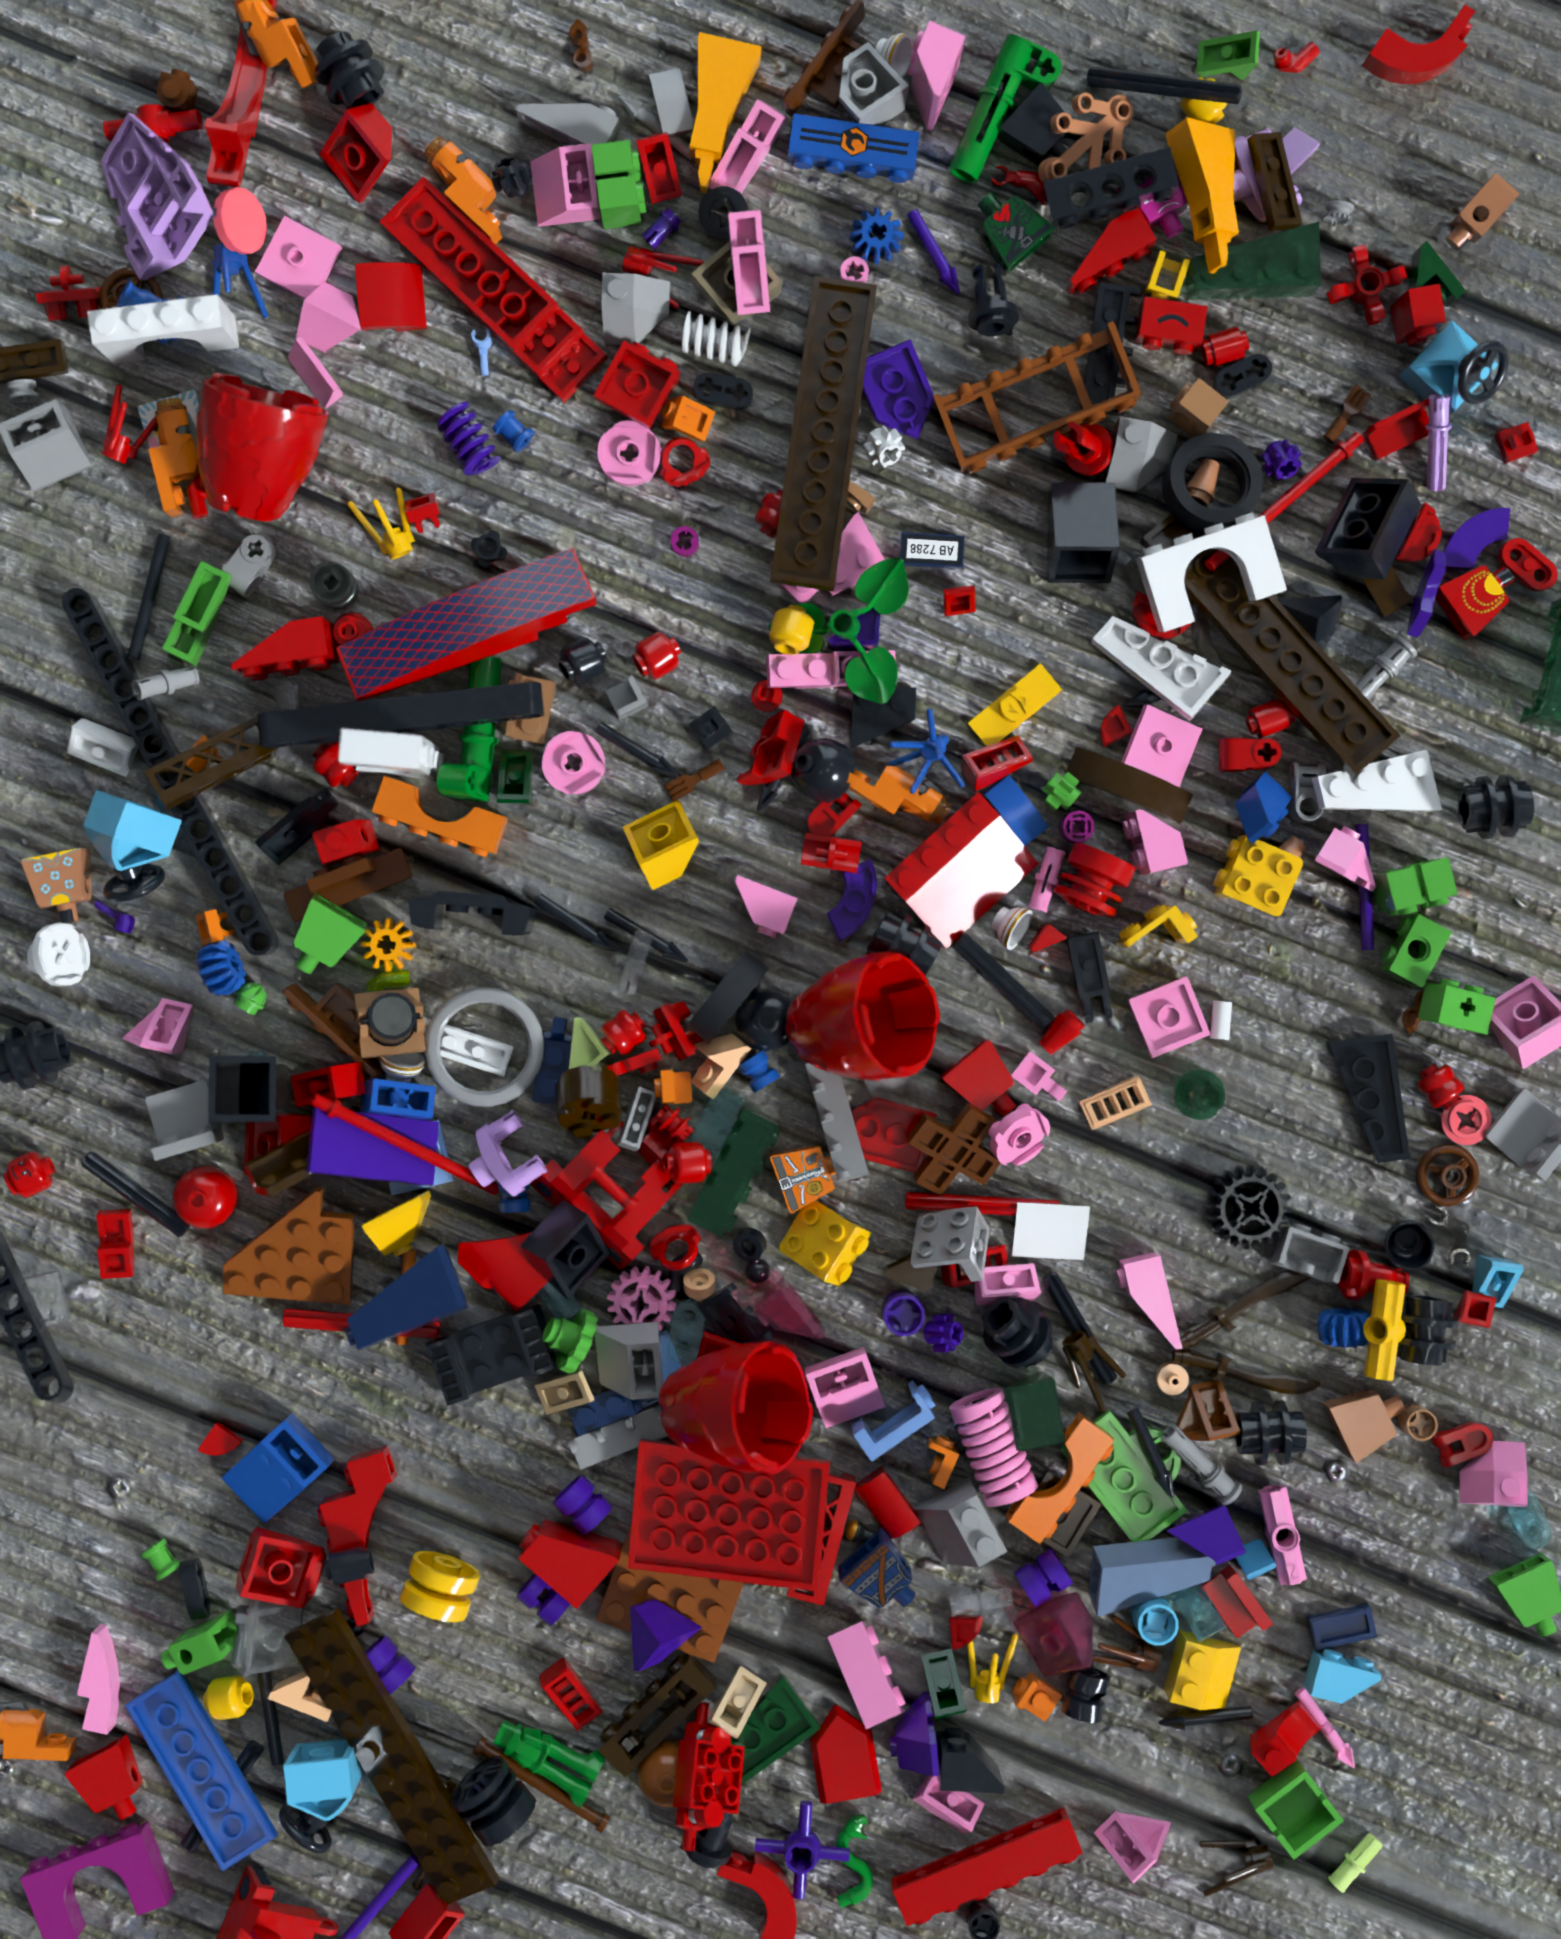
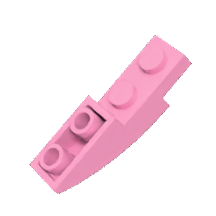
(809, 670)

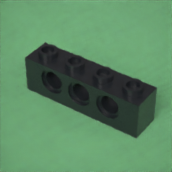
(1155, 165)

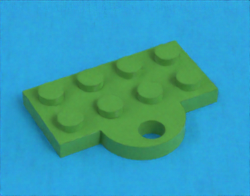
(1128, 1484)

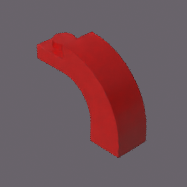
(1414, 63)
(773, 1887)

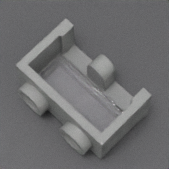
(1310, 1254)

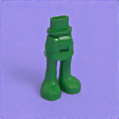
(530, 1749)

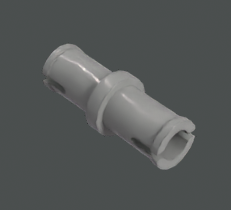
(165, 682)

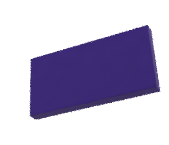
(350, 1152)

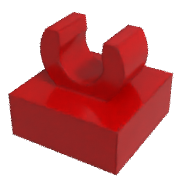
(1516, 442)
(422, 508)

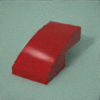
(116, 1243)

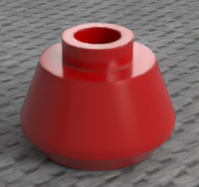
(349, 622)

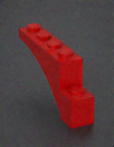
(350, 1518)

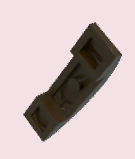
(1129, 784)

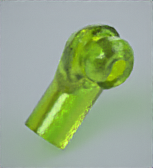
(388, 979)

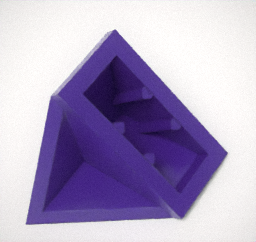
(867, 636)
(1211, 1534)
(657, 1632)

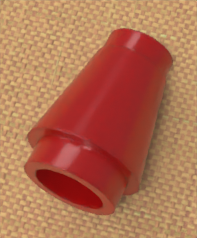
(1061, 1031)

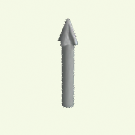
(638, 112)

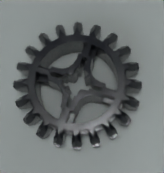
(1258, 1196)

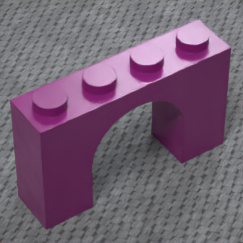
(128, 1853)

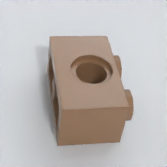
(1196, 407)

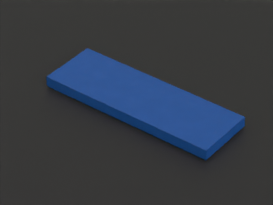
(201, 1770)

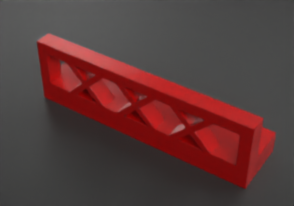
(832, 1538)

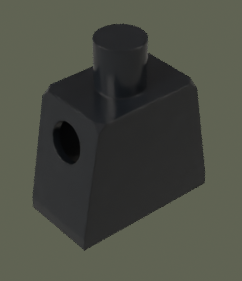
(1030, 130)

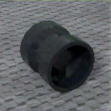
(984, 1927)

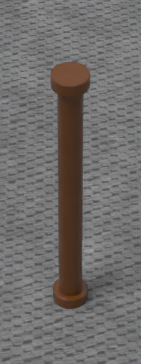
(544, 1786)

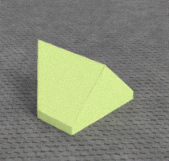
(586, 1045)

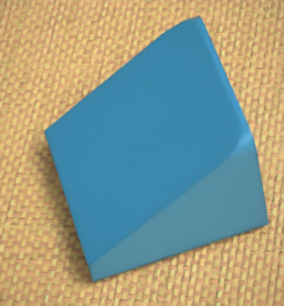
(1255, 1560)

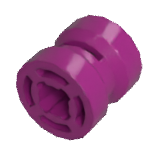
(1073, 831)

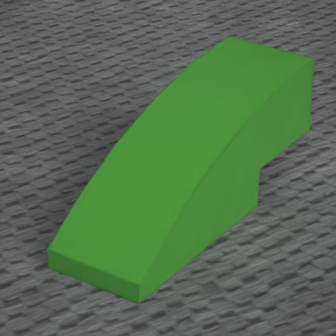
(197, 613)

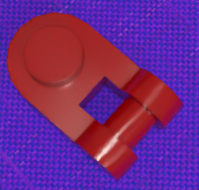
(826, 821)
(1473, 1438)

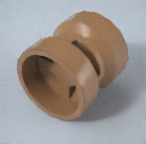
(1423, 1425)

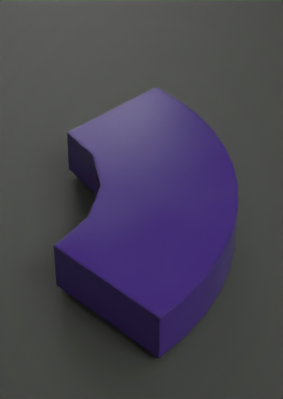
(1474, 535)
(1426, 593)
(856, 900)

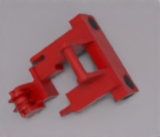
(637, 1210)
(257, 1917)

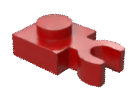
(644, 1062)

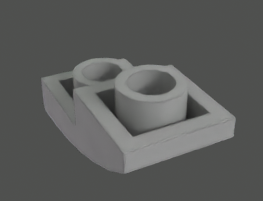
(671, 102)

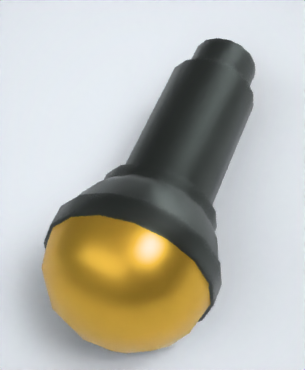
(857, 1531)

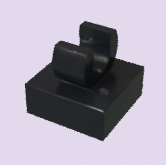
(710, 728)

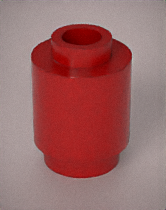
(1224, 346)
(1269, 718)

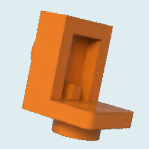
(673, 1087)

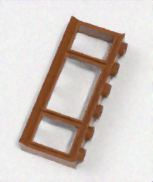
(1025, 369)

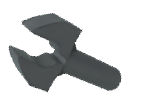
(237, 1655)

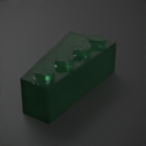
(1262, 268)
(733, 1170)

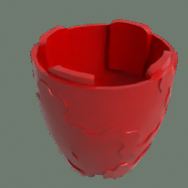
(255, 445)
(866, 1019)
(739, 1407)

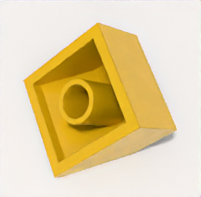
(1201, 1672)

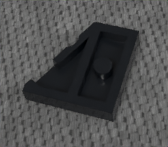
(875, 719)

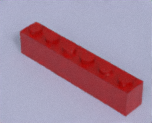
(986, 1867)

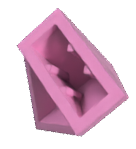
(327, 318)
(163, 1028)
(1133, 1841)

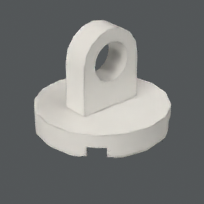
(59, 954)

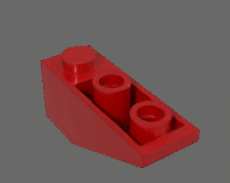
(1122, 241)

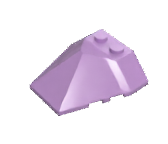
(156, 197)

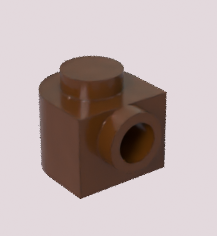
(176, 91)

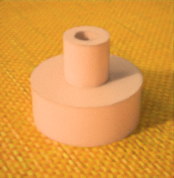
(699, 1284)
(1165, 1376)

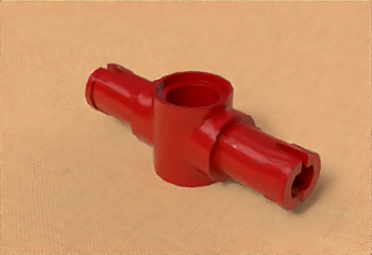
(160, 121)

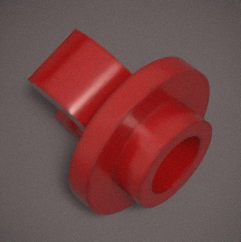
(766, 698)

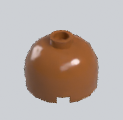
(658, 1773)

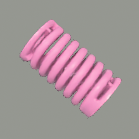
(1000, 1467)

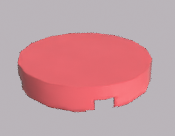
(240, 221)

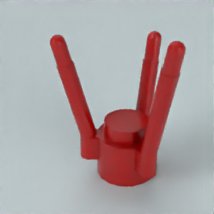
(642, 261)
(116, 445)

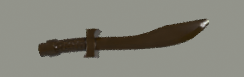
(1271, 1287)
(1221, 1368)

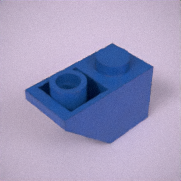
(1262, 807)

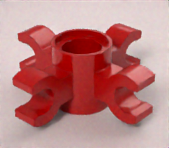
(1363, 271)

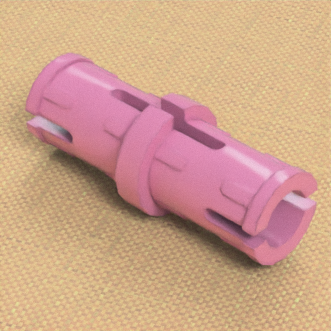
(1039, 900)

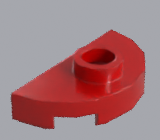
(1421, 537)
(1145, 620)

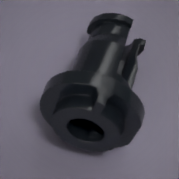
(993, 312)
(712, 1845)

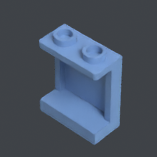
(897, 1427)

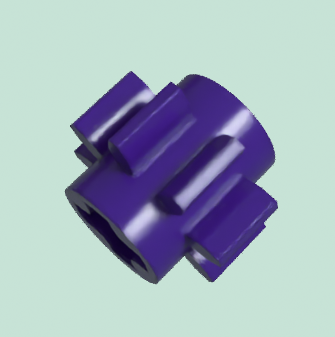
(1281, 459)
(943, 1332)

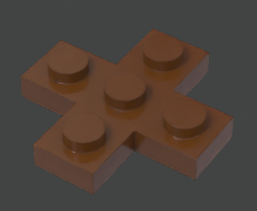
(953, 1149)

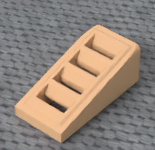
(1142, 1096)

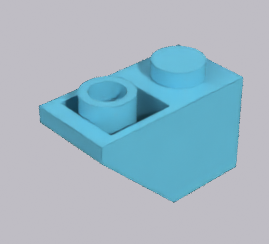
(1337, 1677)

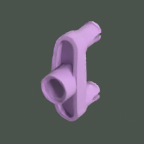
(1245, 180)
(493, 1163)

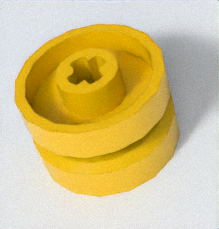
(439, 1586)

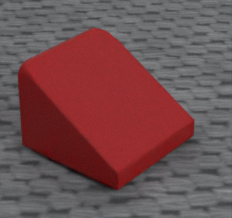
(1044, 938)
(1475, 1309)

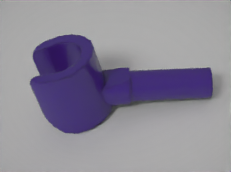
(123, 922)

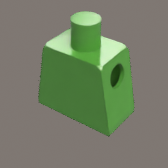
(326, 933)
(1530, 1592)
(202, 1644)

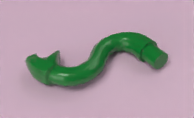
(856, 1894)

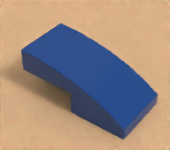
(1015, 809)

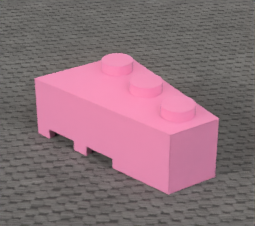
(867, 1674)

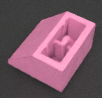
(565, 186)
(1153, 842)
(844, 1387)

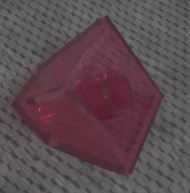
(787, 1311)
(1058, 1634)

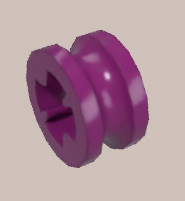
(675, 541)

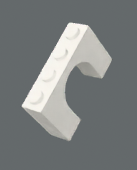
(123, 330)
(1245, 542)
(390, 754)

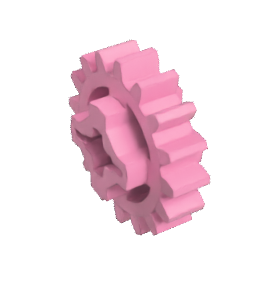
(629, 1298)

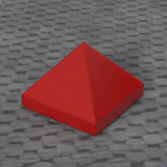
(959, 600)

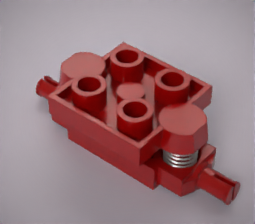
(706, 1777)

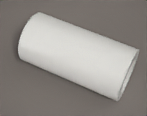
(1221, 1020)

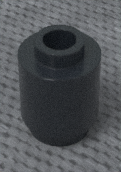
(349, 1565)

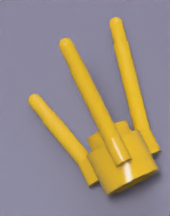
(395, 542)
(989, 1682)

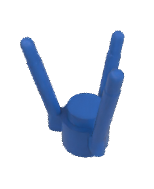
(228, 264)

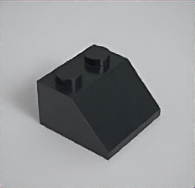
(565, 1248)
(965, 1764)

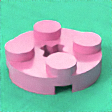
(616, 467)
(591, 767)
(1004, 1134)

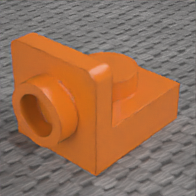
(687, 417)
(942, 1465)
(1035, 1696)

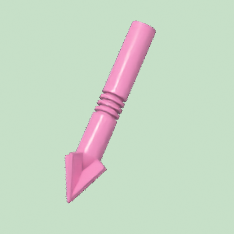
(1341, 1750)

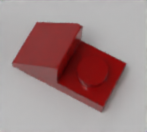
(659, 167)

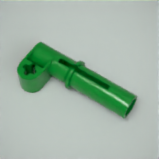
(1010, 70)
(473, 776)

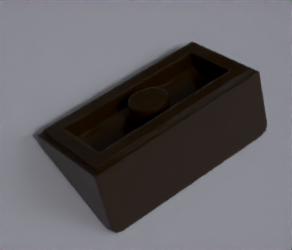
(1388, 593)

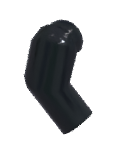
(677, 1276)

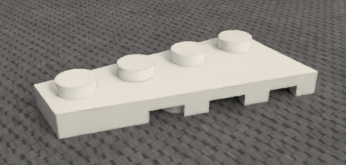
(1170, 673)
(1389, 784)

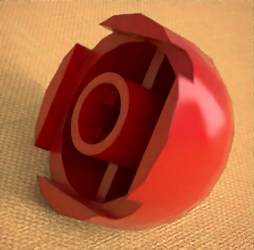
(205, 1196)

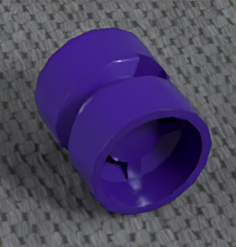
(902, 1312)
(582, 1504)
(1043, 1577)
(550, 1607)
(391, 1668)

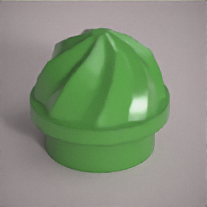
(250, 998)

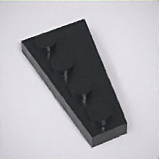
(1374, 1087)

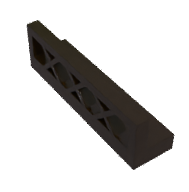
(211, 776)
(281, 1165)

